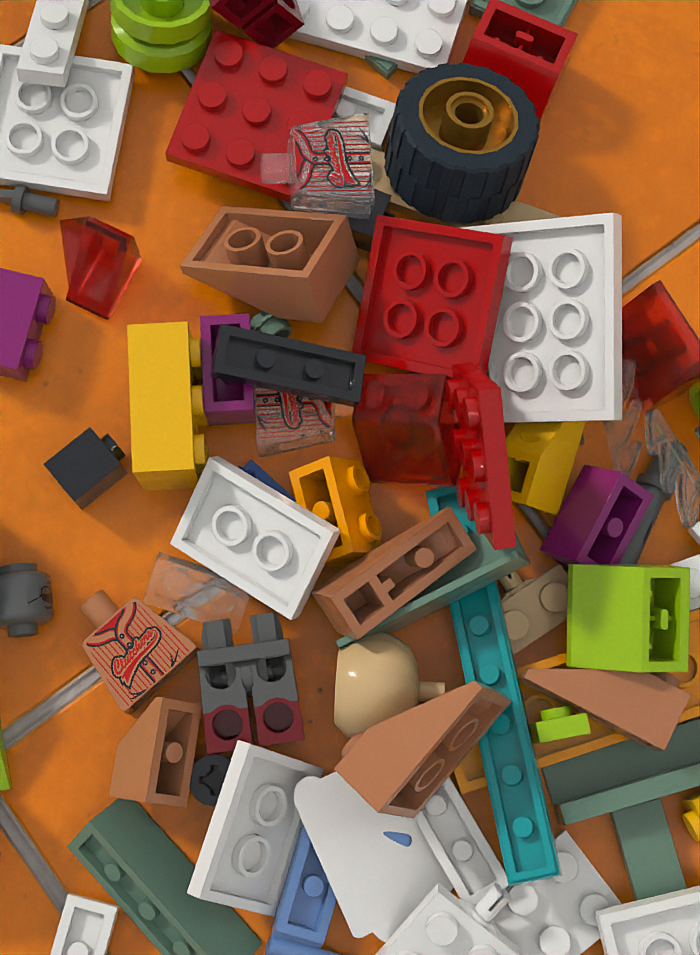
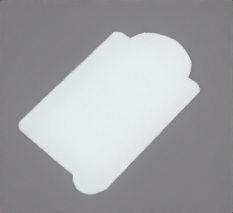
(369, 873)

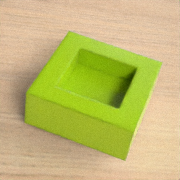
(559, 724)

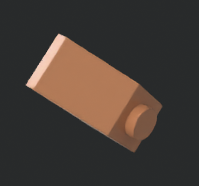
(158, 754)

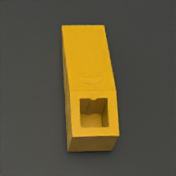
(541, 462)

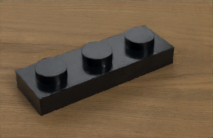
(288, 365)

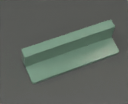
(468, 576)
(623, 775)
(151, 885)

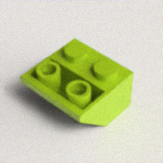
(628, 617)

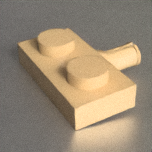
(534, 605)

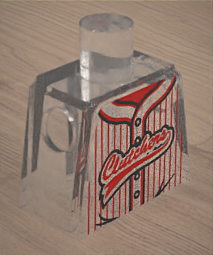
(326, 167)
(293, 421)

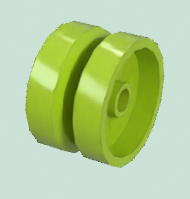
(161, 33)

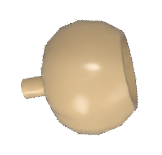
(377, 682)

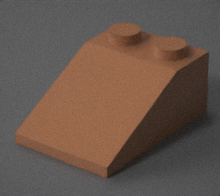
(276, 259)
(412, 754)

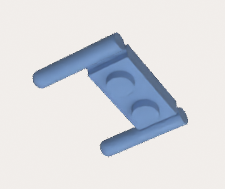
(307, 902)

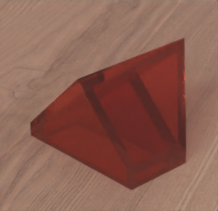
(97, 263)

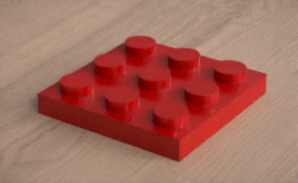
(245, 108)
(431, 296)
(483, 454)

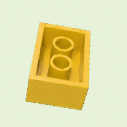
(166, 406)

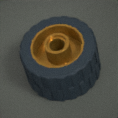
(460, 142)

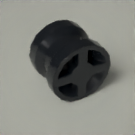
(214, 780)

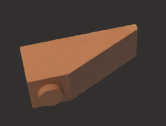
(393, 574)
(631, 703)

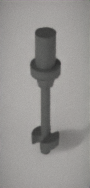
(22, 200)

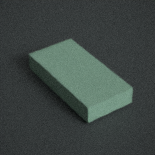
(647, 849)

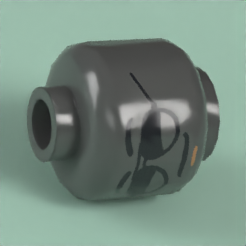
(24, 599)

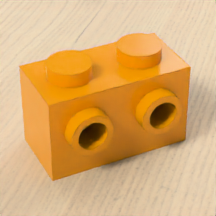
(339, 494)

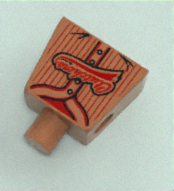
(133, 649)

